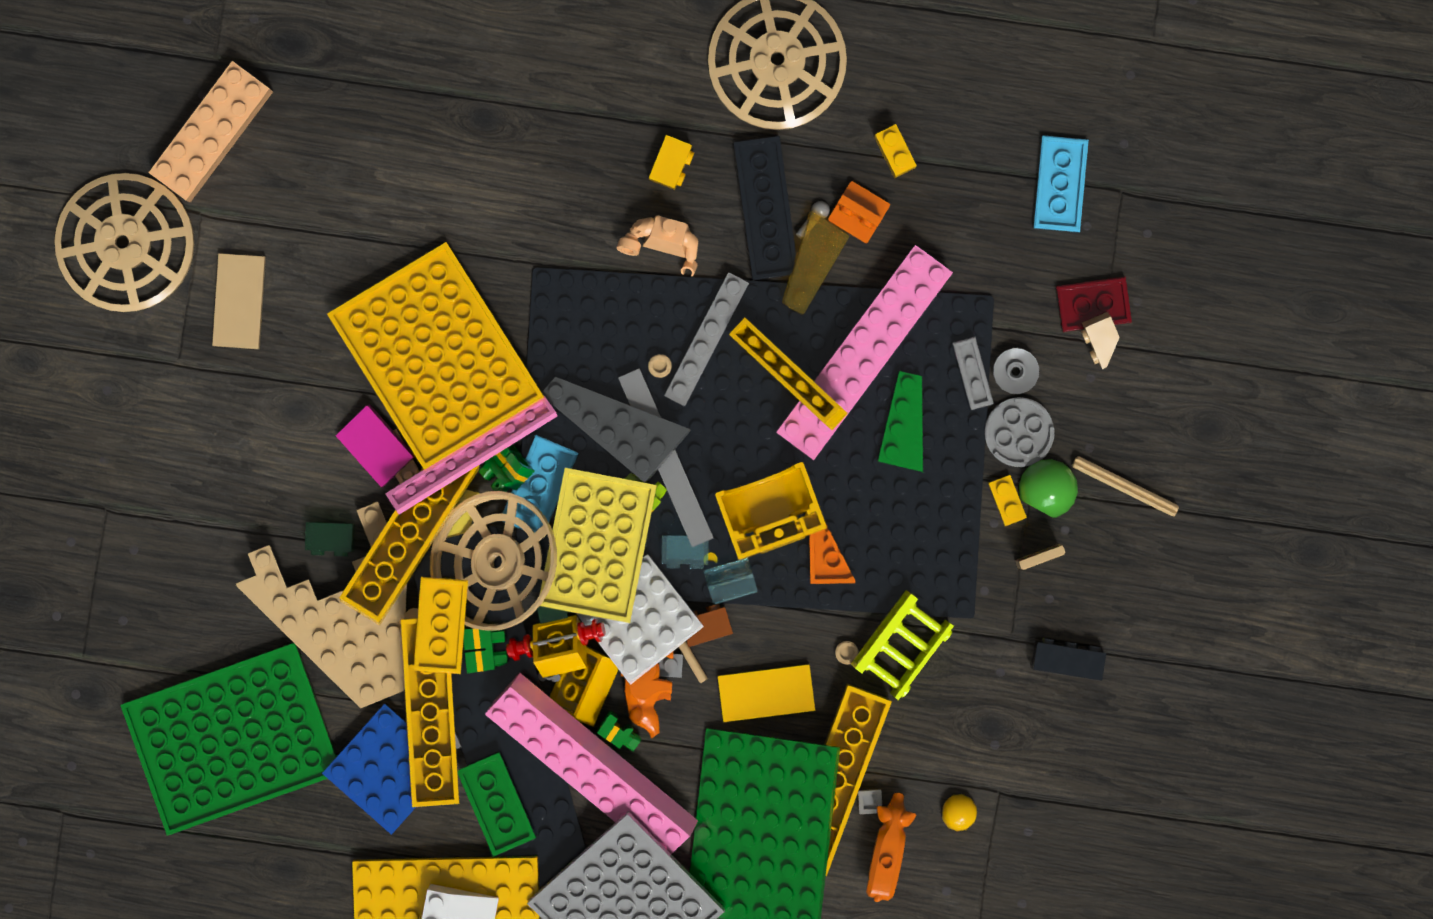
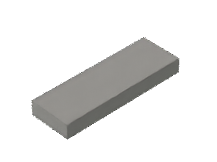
(972, 373)

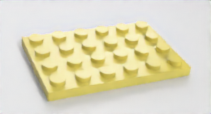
(599, 544)

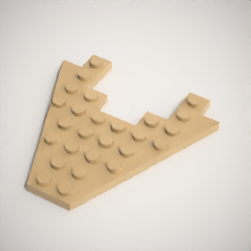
(343, 643)

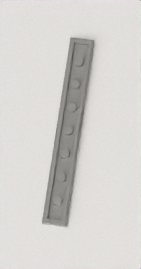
(671, 470)

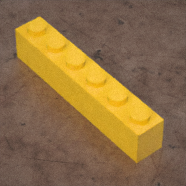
(788, 374)

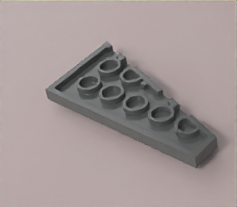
(627, 433)

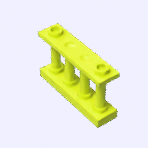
(893, 624)

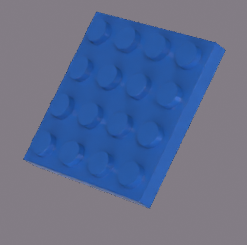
(376, 769)

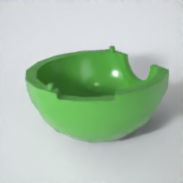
(1049, 487)

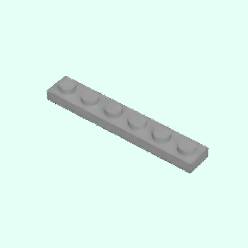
(706, 339)

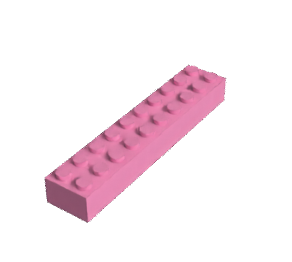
(868, 346)
(588, 762)

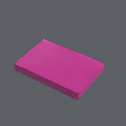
(375, 445)

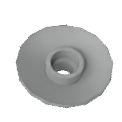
(1028, 371)

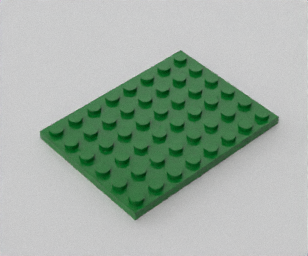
(230, 738)
(764, 824)

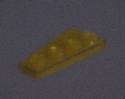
(816, 256)

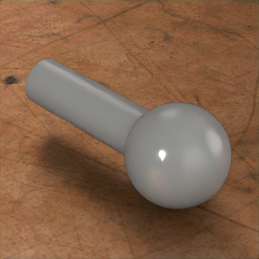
(820, 208)

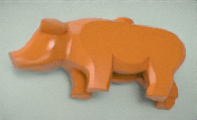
(642, 696)
(888, 849)

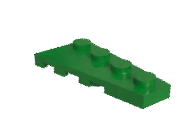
(904, 429)

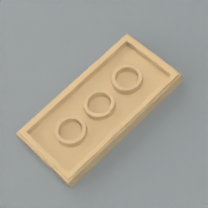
(239, 301)

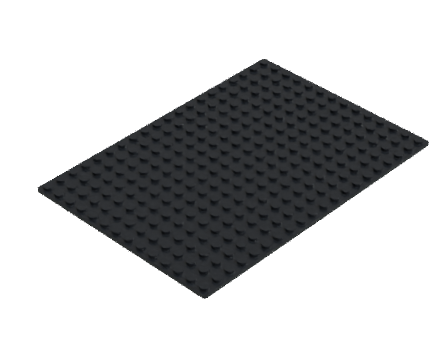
(888, 521)

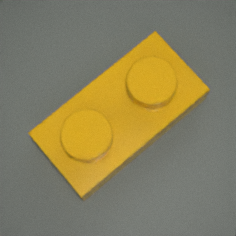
(1007, 500)

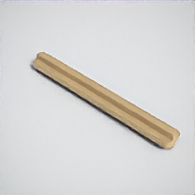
(1125, 486)

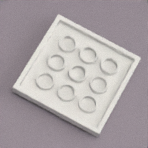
(656, 628)

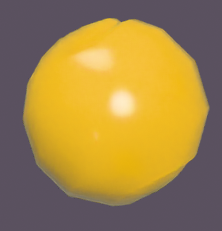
(959, 812)

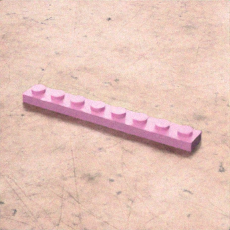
(470, 456)

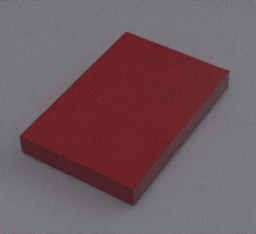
(1090, 299)

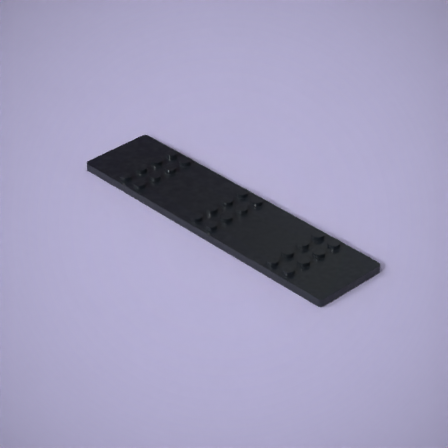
(540, 789)

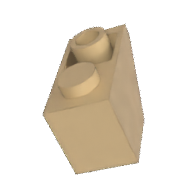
(1102, 336)

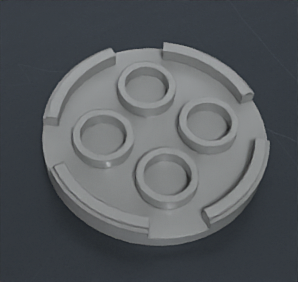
(1019, 432)

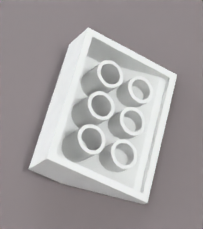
(458, 904)

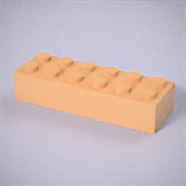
(211, 132)

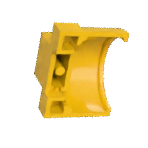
(771, 512)

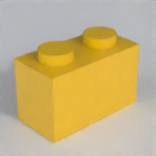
(895, 151)
(671, 162)

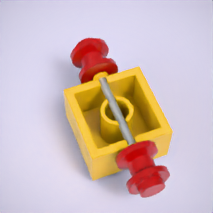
(557, 645)

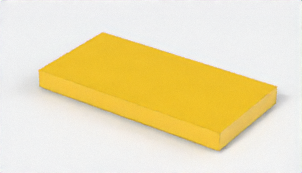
(440, 625)
(766, 693)

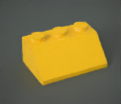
(586, 689)

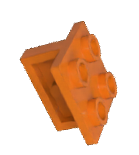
(859, 212)

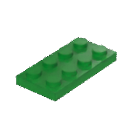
(496, 804)

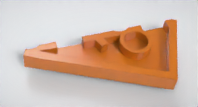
(826, 560)

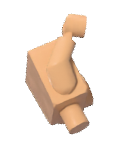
(664, 236)

